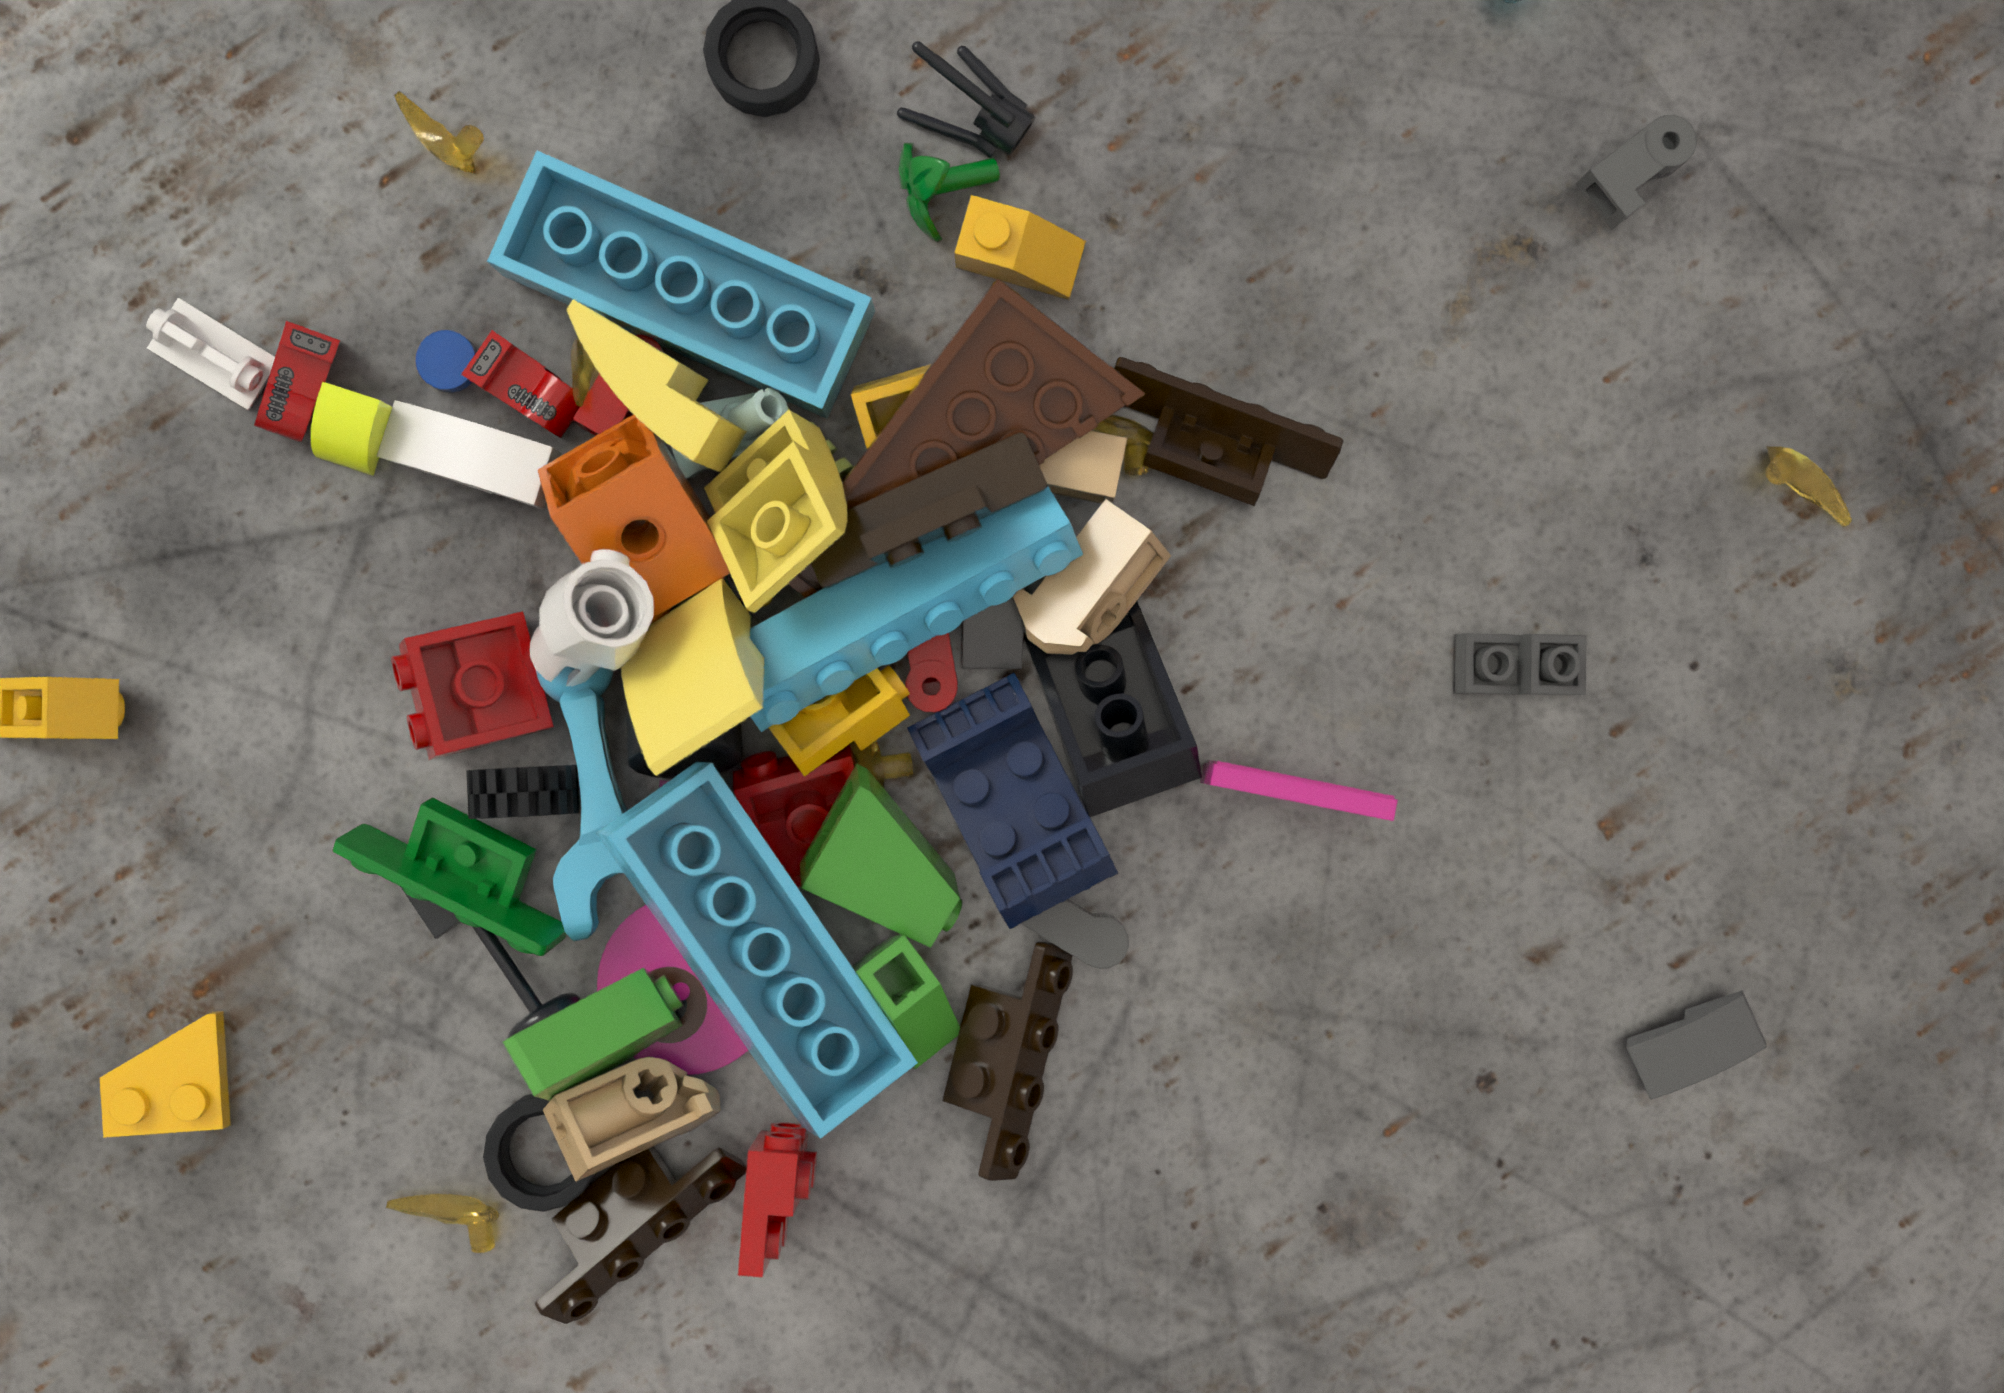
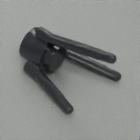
(1002, 114)

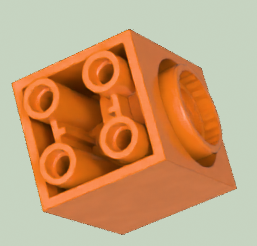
(634, 499)

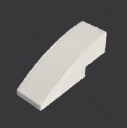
(466, 453)

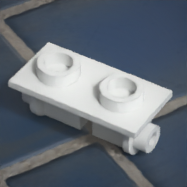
(210, 352)

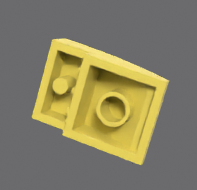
(657, 390)
(777, 508)
(693, 676)

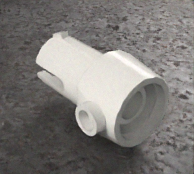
(604, 637)

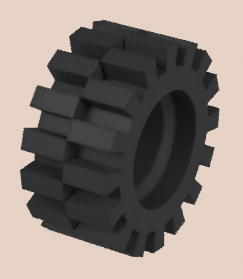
(522, 791)

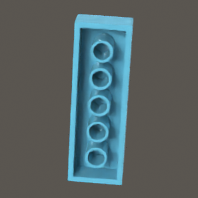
(682, 284)
(757, 947)

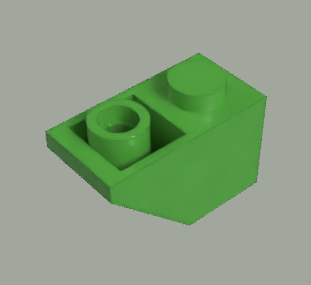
(909, 996)

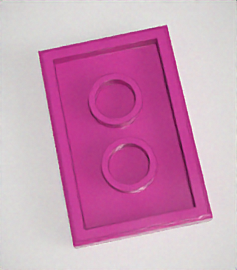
(1299, 789)

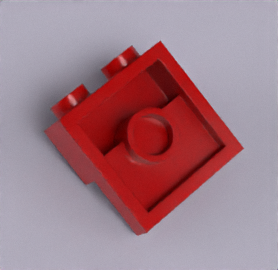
(471, 686)
(787, 804)
(776, 1180)

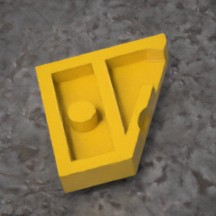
(171, 1085)

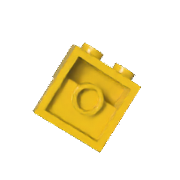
(857, 714)

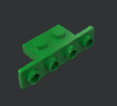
(461, 869)

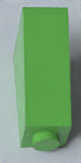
(880, 864)
(595, 1033)

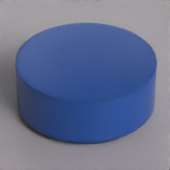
(443, 359)

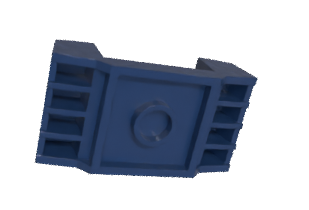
(1012, 801)

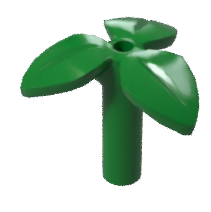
(933, 176)

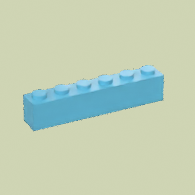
(887, 611)

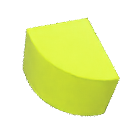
(348, 428)

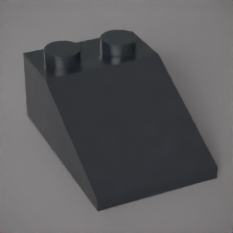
(1118, 717)

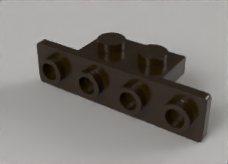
(1220, 438)
(930, 507)
(1004, 1057)
(627, 1219)

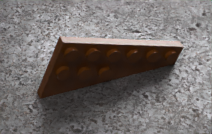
(994, 378)

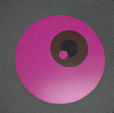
(706, 1036)

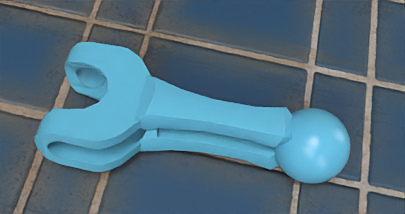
(588, 861)

